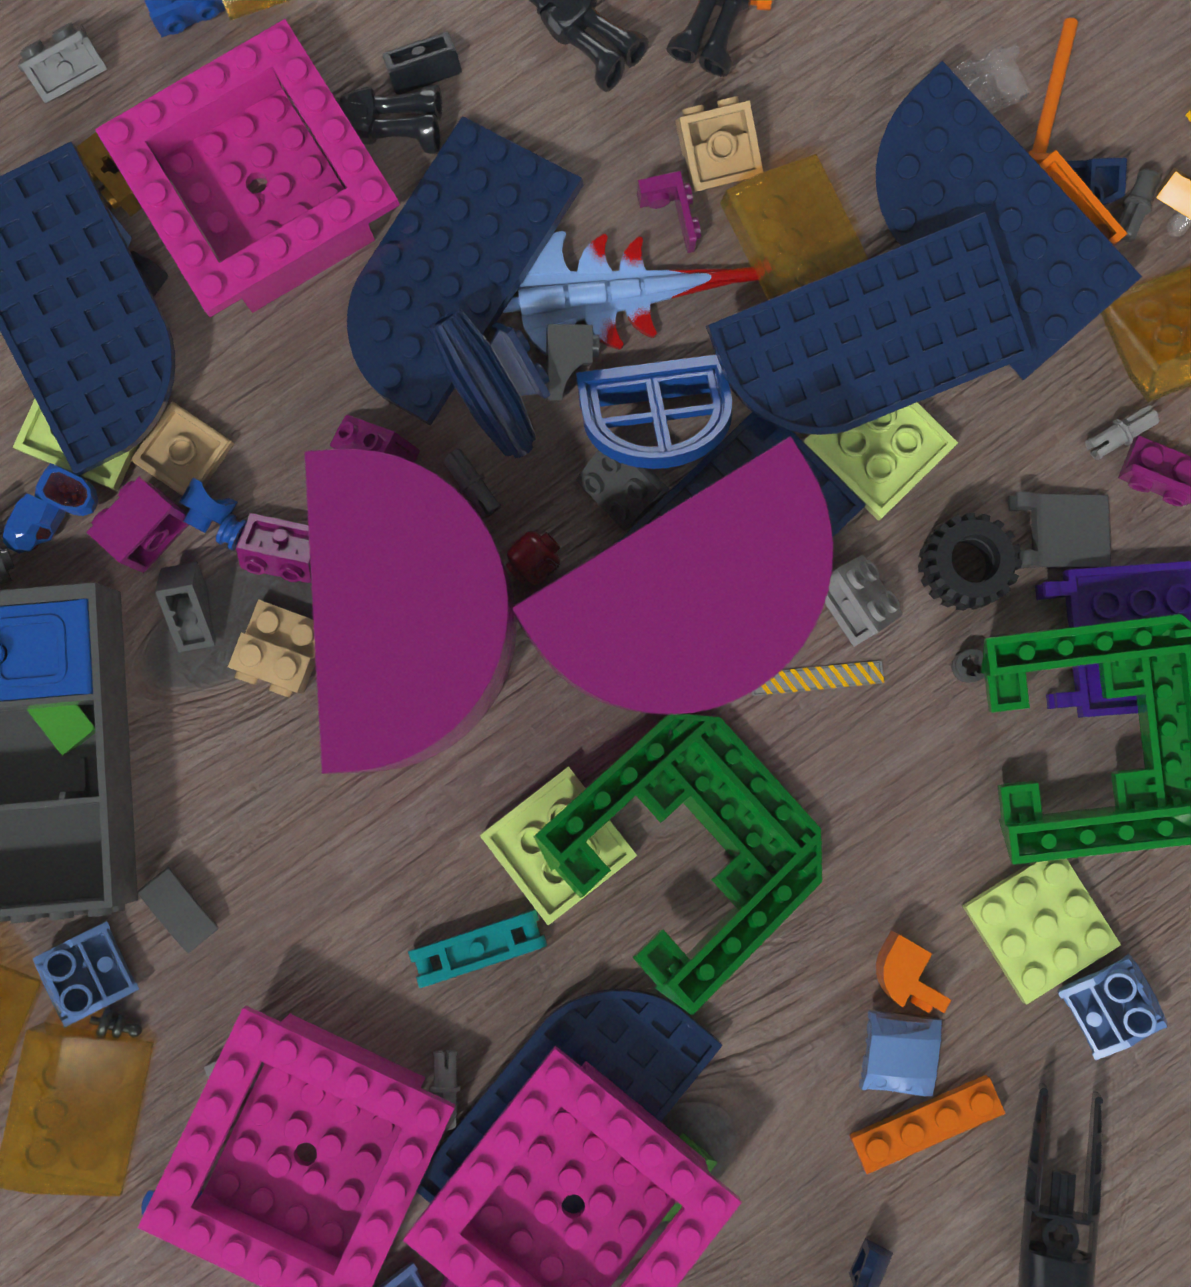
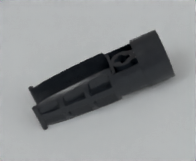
(1059, 1261)

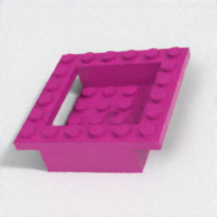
(238, 126)
(562, 1137)
(265, 1206)

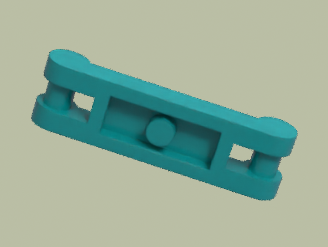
(477, 948)

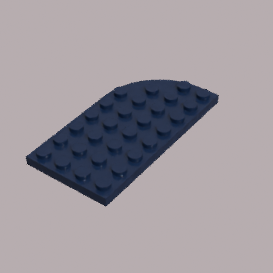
(954, 161)

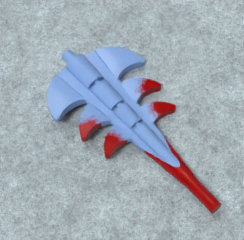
(597, 293)

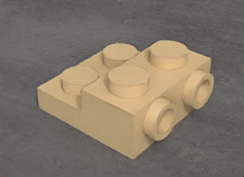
(719, 143)
(276, 650)

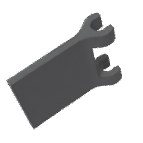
(1065, 530)

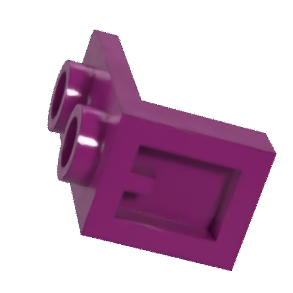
(669, 187)
(359, 434)

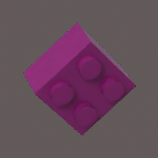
(138, 525)

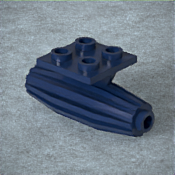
(491, 378)

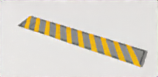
(823, 678)

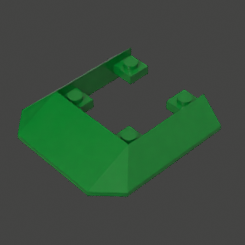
(1150, 802)
(740, 804)

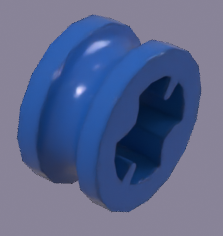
(230, 531)

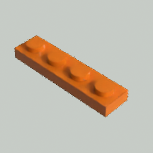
(927, 1124)

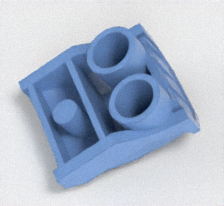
(85, 974)
(1114, 1007)
(901, 1053)

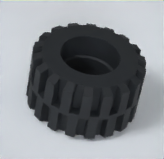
(993, 545)

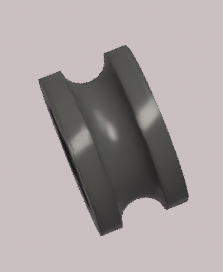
(960, 671)

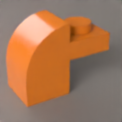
(899, 970)

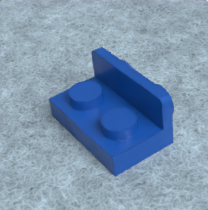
(175, 15)

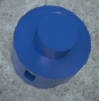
(203, 508)

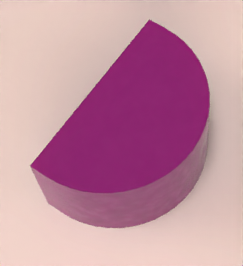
(697, 598)
(403, 611)

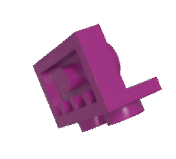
(1158, 470)
(275, 548)

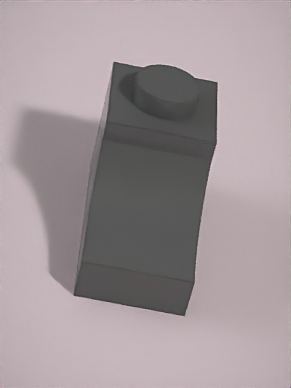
(567, 350)
(185, 606)

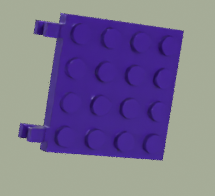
(1114, 596)

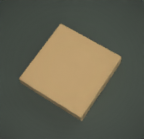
(181, 449)

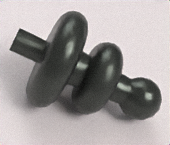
(116, 1025)

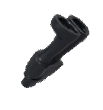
(567, 24)
(714, 56)
(363, 112)

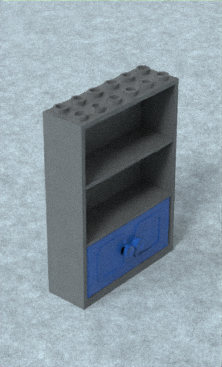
(70, 815)

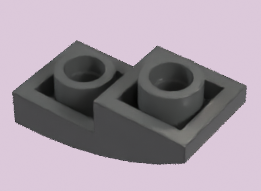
(177, 910)

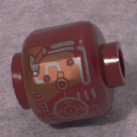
(533, 557)

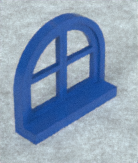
(652, 384)

